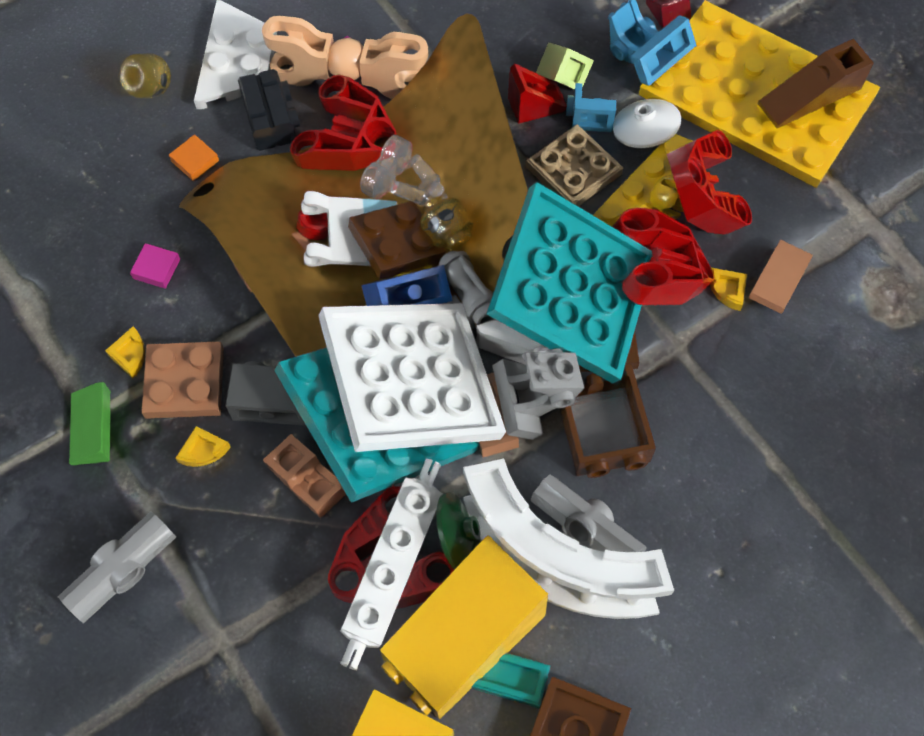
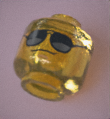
(145, 75)
(446, 223)

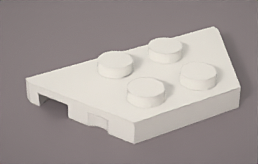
(232, 51)

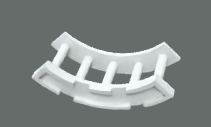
(572, 575)

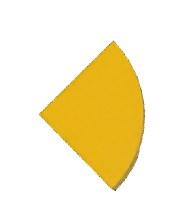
(729, 287)
(128, 352)
(202, 449)

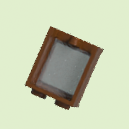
(608, 426)

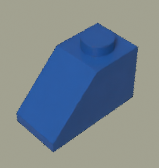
(413, 288)

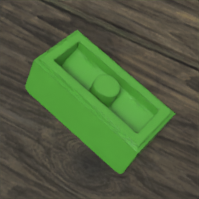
(90, 425)

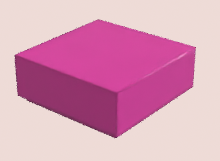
(155, 265)

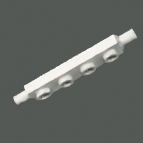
(390, 564)

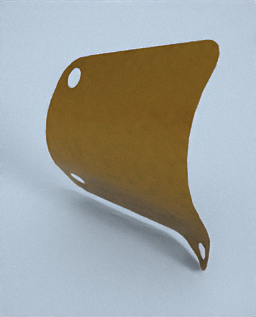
(456, 127)

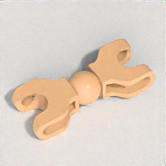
(317, 56)

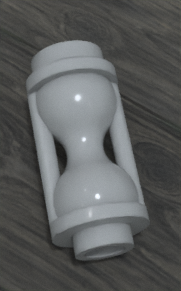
(467, 286)

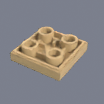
(574, 166)

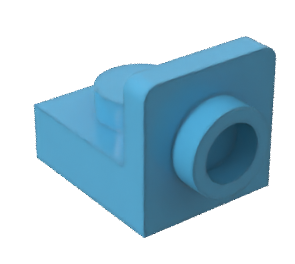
(590, 114)

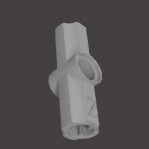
(585, 521)
(116, 567)

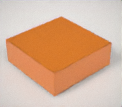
(194, 157)

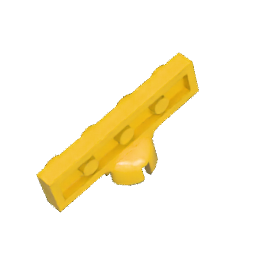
(647, 187)

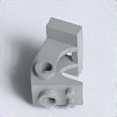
(543, 384)

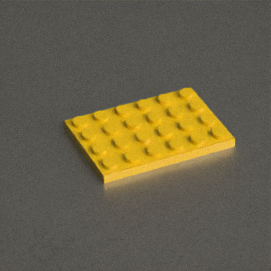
(734, 69)

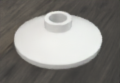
(647, 123)

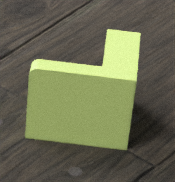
(564, 65)

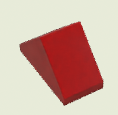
(533, 95)

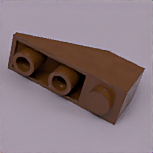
(818, 84)

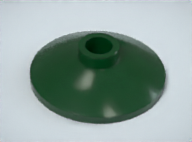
(456, 529)

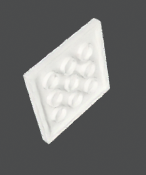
(410, 376)

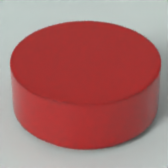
(313, 226)

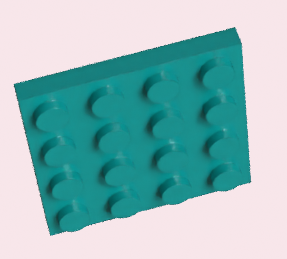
(567, 283)
(315, 394)

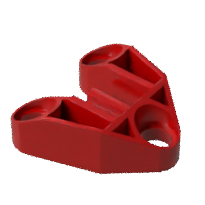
(354, 129)
(703, 206)
(677, 266)
(361, 541)

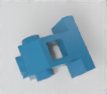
(639, 42)

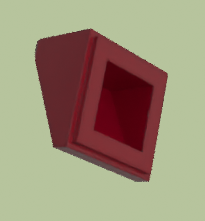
(668, 10)

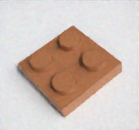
(183, 380)

